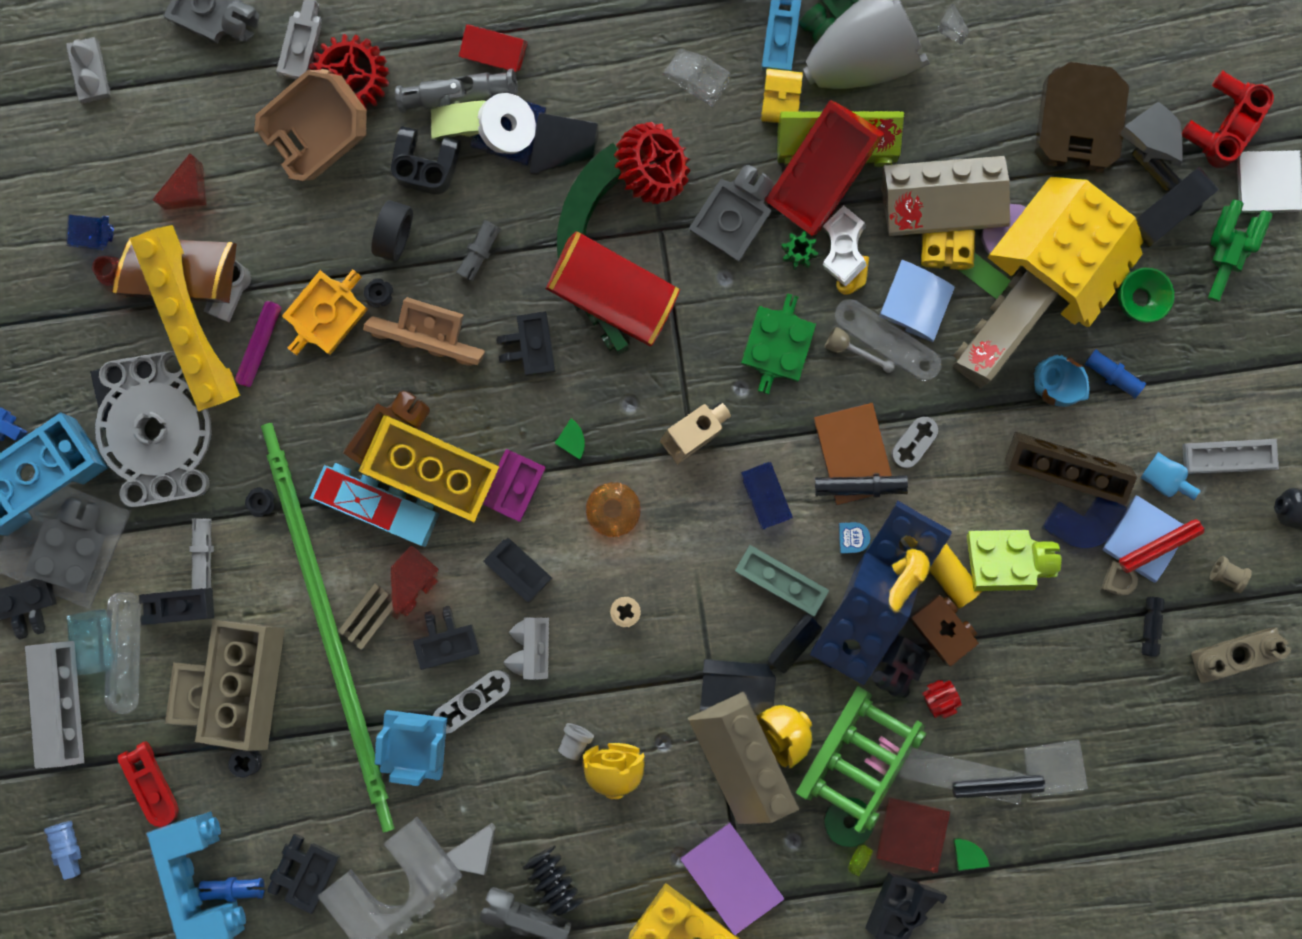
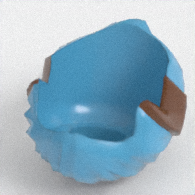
(1061, 381)

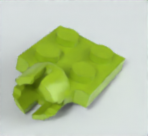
(1010, 560)

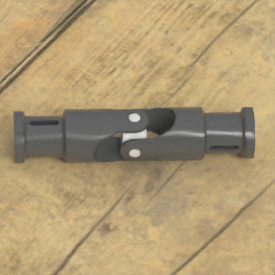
(442, 93)

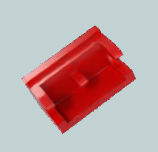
(492, 48)

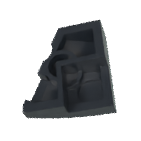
(562, 141)
(901, 907)

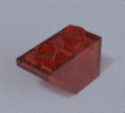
(410, 578)

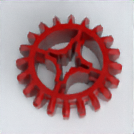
(351, 51)
(650, 144)

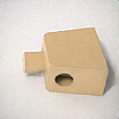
(686, 437)

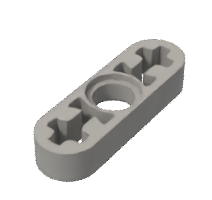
(486, 682)

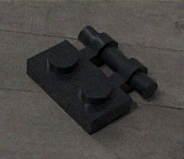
(904, 663)
(311, 877)

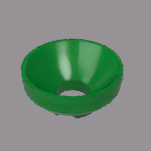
(1159, 292)

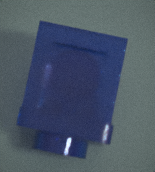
(89, 232)

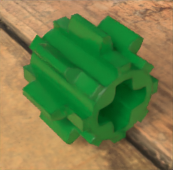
(797, 258)

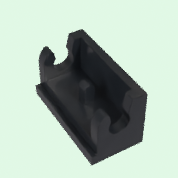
(518, 569)

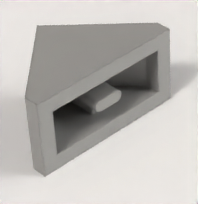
(475, 852)

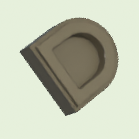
(1118, 581)

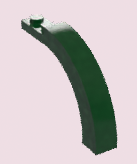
(577, 210)

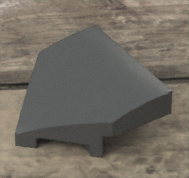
(1156, 134)

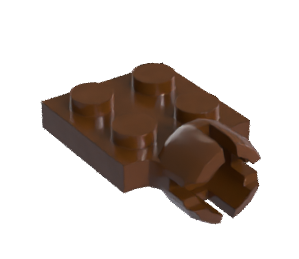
(397, 410)

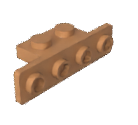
(427, 328)

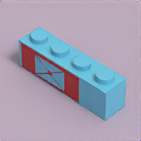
(374, 505)

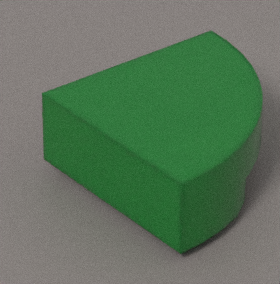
(572, 439)
(969, 855)

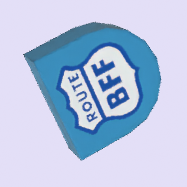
(853, 537)

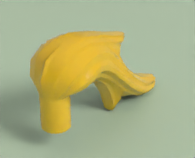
(913, 572)

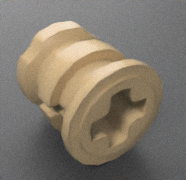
(615, 614)

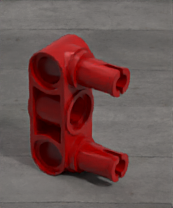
(1239, 124)

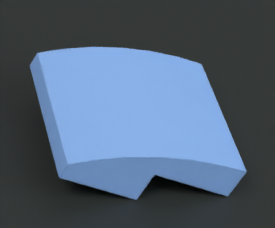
(917, 300)
(1138, 527)

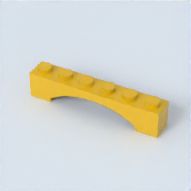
(161, 264)

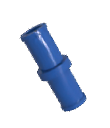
(1115, 373)
(231, 889)

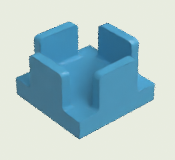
(411, 747)

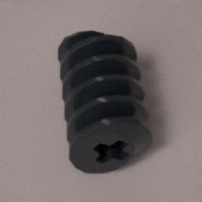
(552, 883)

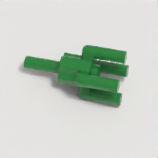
(1234, 245)

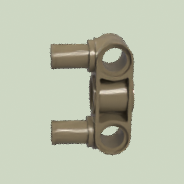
(1259, 647)

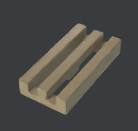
(353, 637)

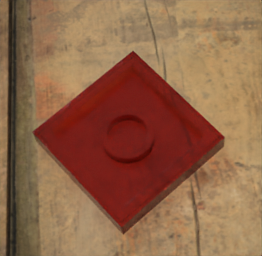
(913, 834)

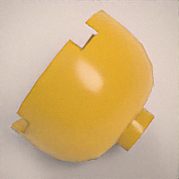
(786, 733)
(614, 770)

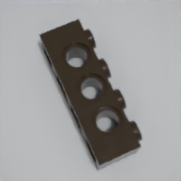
(1070, 468)

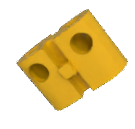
(780, 94)
(948, 249)

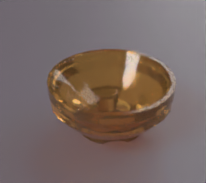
(613, 526)

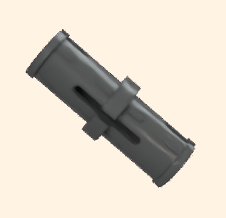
(478, 250)

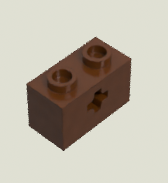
(947, 647)

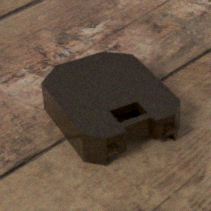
(1086, 105)

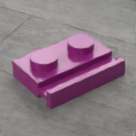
(514, 485)

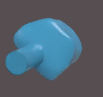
(1169, 477)

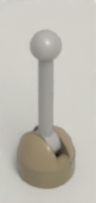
(840, 341)

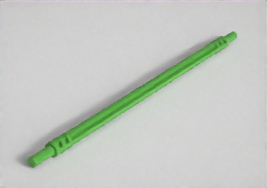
(327, 627)

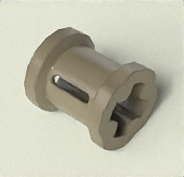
(1230, 574)

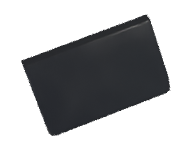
(794, 643)

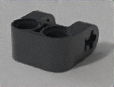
(422, 167)

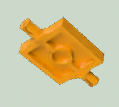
(324, 312)

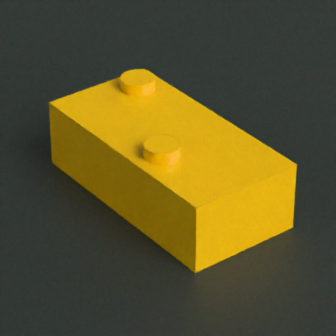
(428, 468)

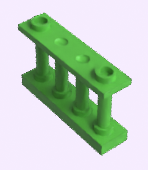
(830, 758)

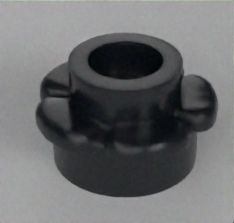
(378, 285)
(252, 502)

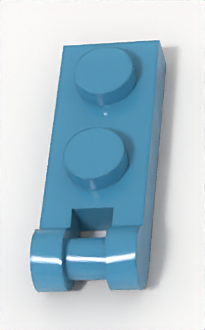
(781, 35)

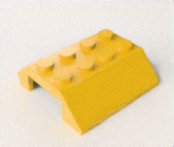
(1074, 244)

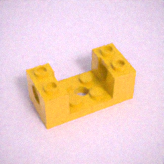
(677, 918)

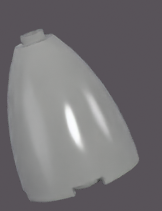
(866, 47)

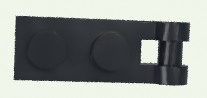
(177, 606)

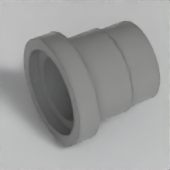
(574, 741)

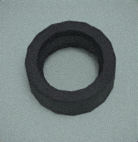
(392, 230)

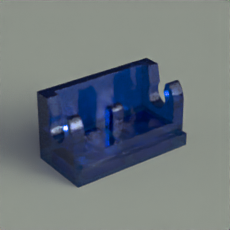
(766, 495)

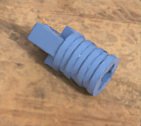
(64, 848)

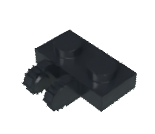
(535, 344)
(25, 598)
(445, 646)

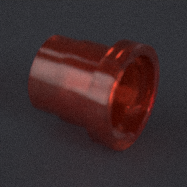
(98, 265)

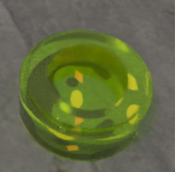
(860, 860)

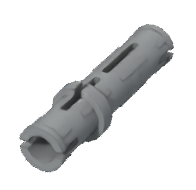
(201, 553)

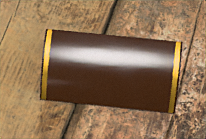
(205, 265)

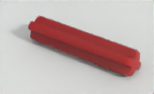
(1161, 546)

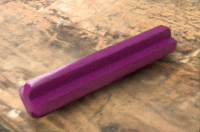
(258, 344)

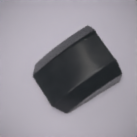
(729, 678)

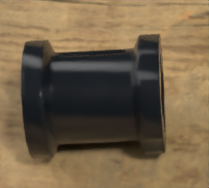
(237, 759)

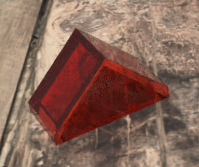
(184, 187)

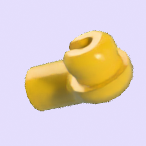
(858, 282)

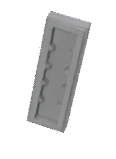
(1230, 456)

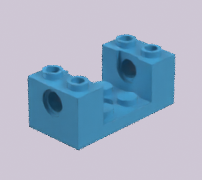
(59, 455)
(175, 872)

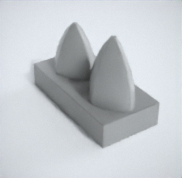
(88, 70)
(533, 660)

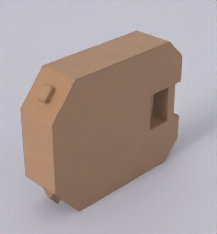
(321, 115)

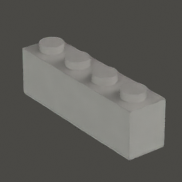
(54, 704)

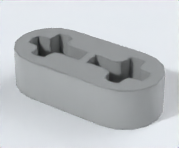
(908, 438)

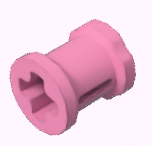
(878, 764)

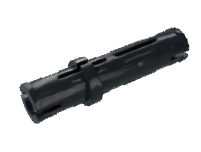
(868, 485)

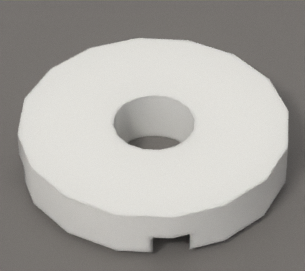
(517, 112)

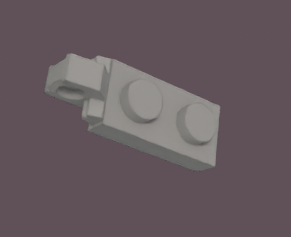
(300, 41)

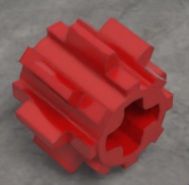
(942, 699)

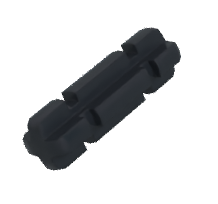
(1153, 626)

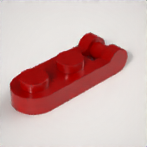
(149, 785)

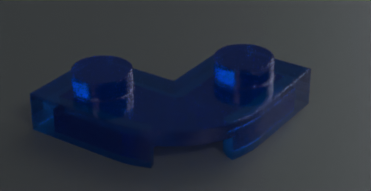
(1085, 530)

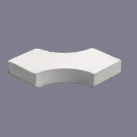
(844, 259)

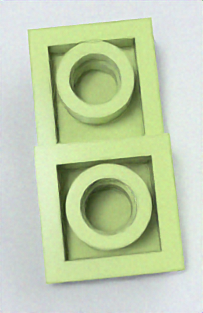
(455, 120)

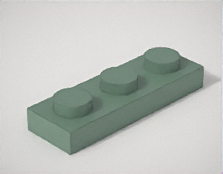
(781, 580)

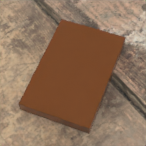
(852, 445)

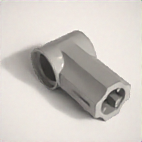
(225, 310)

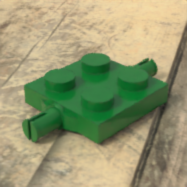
(778, 344)

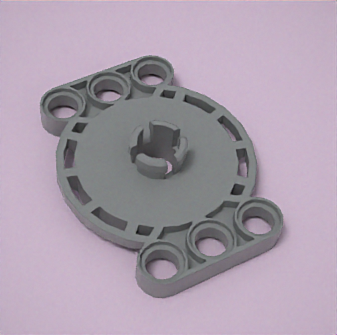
(174, 446)

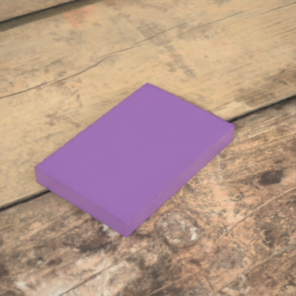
(732, 878)

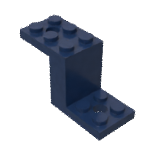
(865, 608)

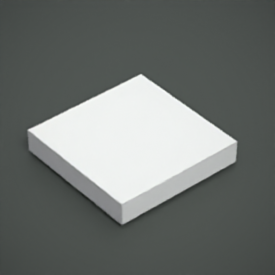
(1269, 181)

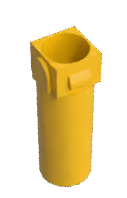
(951, 575)

